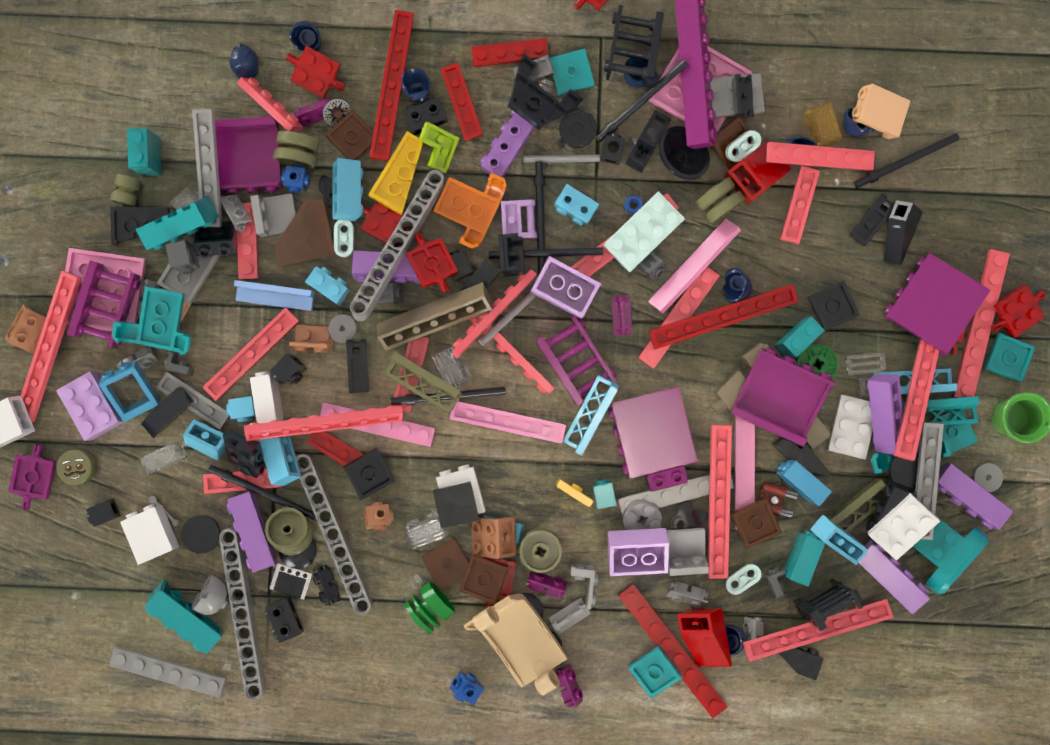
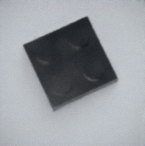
(833, 305)
(368, 473)
(456, 504)

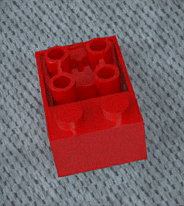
(755, 175)
(705, 636)

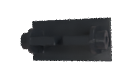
(322, 579)

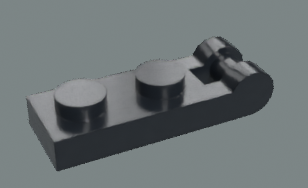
(872, 220)
(357, 366)

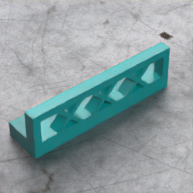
(951, 405)

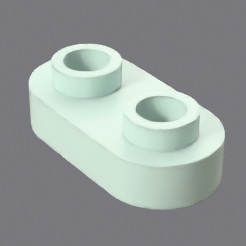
(742, 146)
(343, 238)
(743, 579)

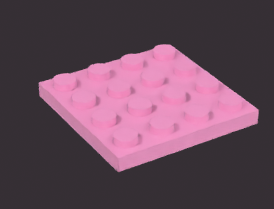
(671, 95)
(121, 265)

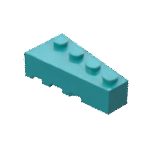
(177, 223)
(179, 616)

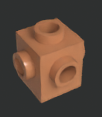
(371, 517)

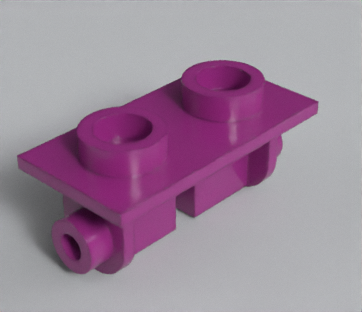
(309, 116)
(621, 315)
(667, 478)
(555, 586)
(572, 694)

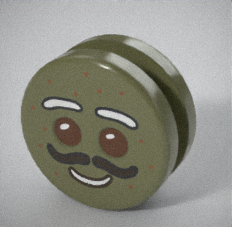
(76, 467)

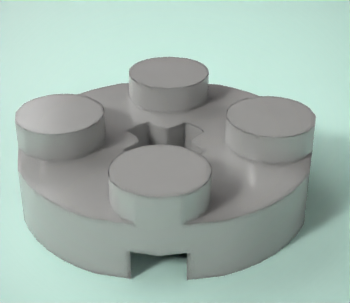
(639, 508)

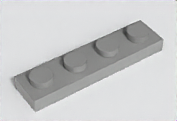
(202, 406)

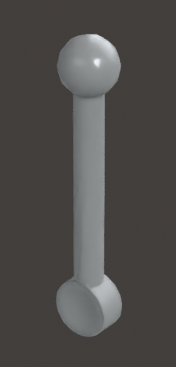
(153, 499)

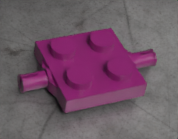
(32, 476)

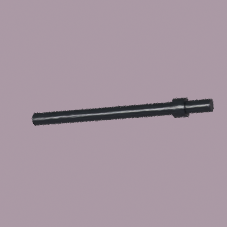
(612, 126)
(874, 176)
(539, 182)
(554, 252)
(410, 399)
(227, 476)

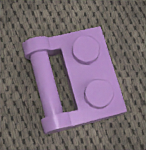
(512, 218)

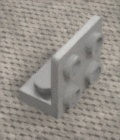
(272, 214)
(687, 552)
(581, 572)

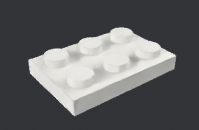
(851, 427)
(903, 526)

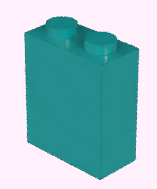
(144, 152)
(799, 337)
(804, 557)

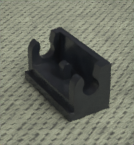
(742, 96)
(511, 254)

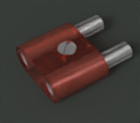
(775, 496)

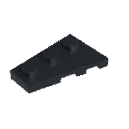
(127, 219)

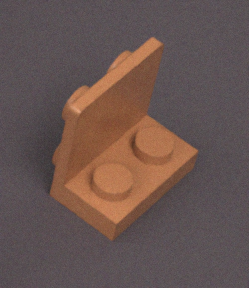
(26, 329)
(312, 337)
(494, 537)

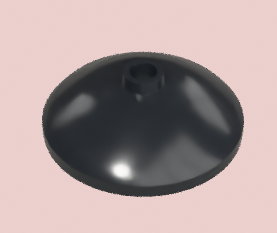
(680, 158)

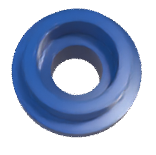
(632, 199)

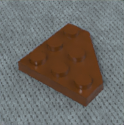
(306, 235)

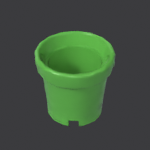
(1022, 417)

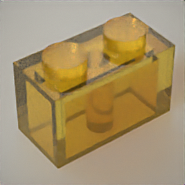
(823, 125)

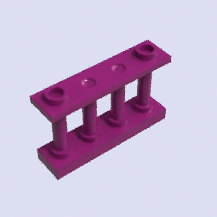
(90, 290)
(557, 361)

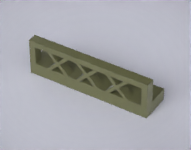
(426, 376)
(855, 502)

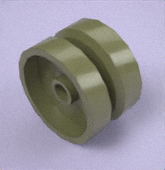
(296, 149)
(718, 198)
(290, 521)
(538, 561)

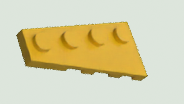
(396, 178)

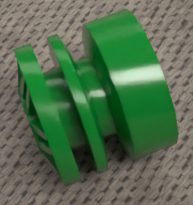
(821, 354)
(425, 610)

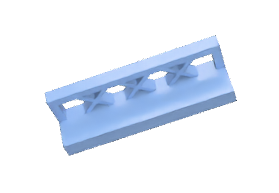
(274, 295)

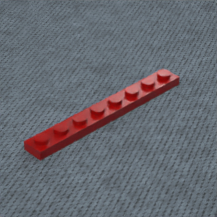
(391, 85)
(723, 316)
(662, 636)

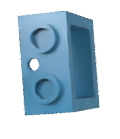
(137, 408)
(803, 482)

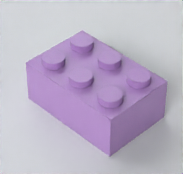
(565, 287)
(89, 406)
(638, 552)

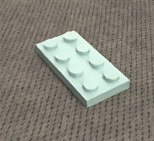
(643, 232)

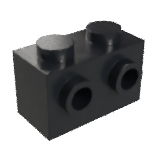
(429, 111)
(288, 370)
(284, 619)

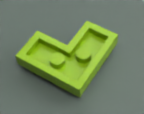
(443, 144)

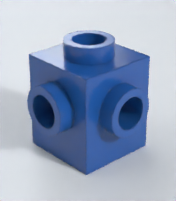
(298, 184)
(466, 687)

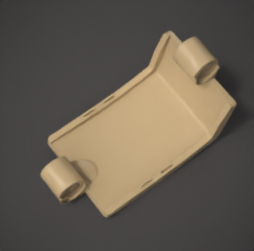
(521, 641)

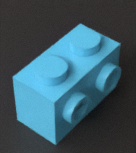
(576, 205)
(328, 286)
(241, 409)
(205, 439)

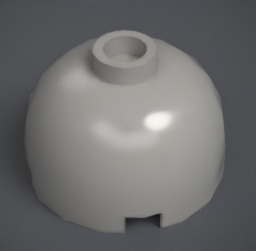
(211, 597)

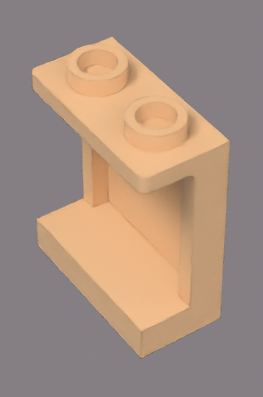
(881, 110)

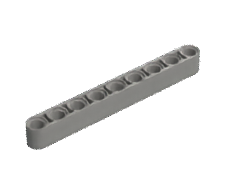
(395, 253)
(340, 541)
(242, 622)

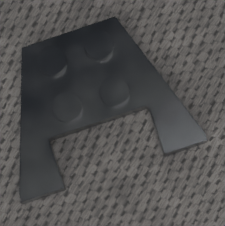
(534, 102)

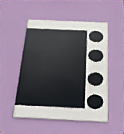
(290, 581)

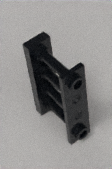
(652, 41)
(827, 604)

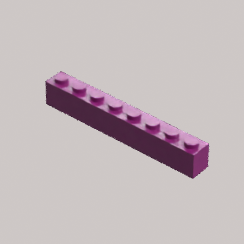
(696, 76)

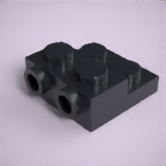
(215, 240)
(245, 453)

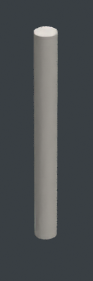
(561, 158)
(506, 319)

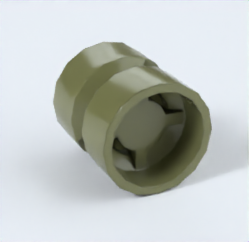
(125, 190)

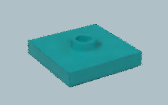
(572, 72)
(1009, 357)
(958, 435)
(655, 671)

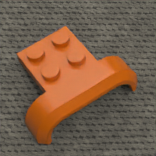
(471, 207)

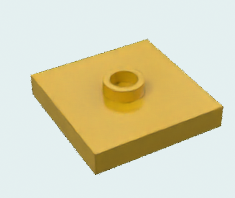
(574, 491)

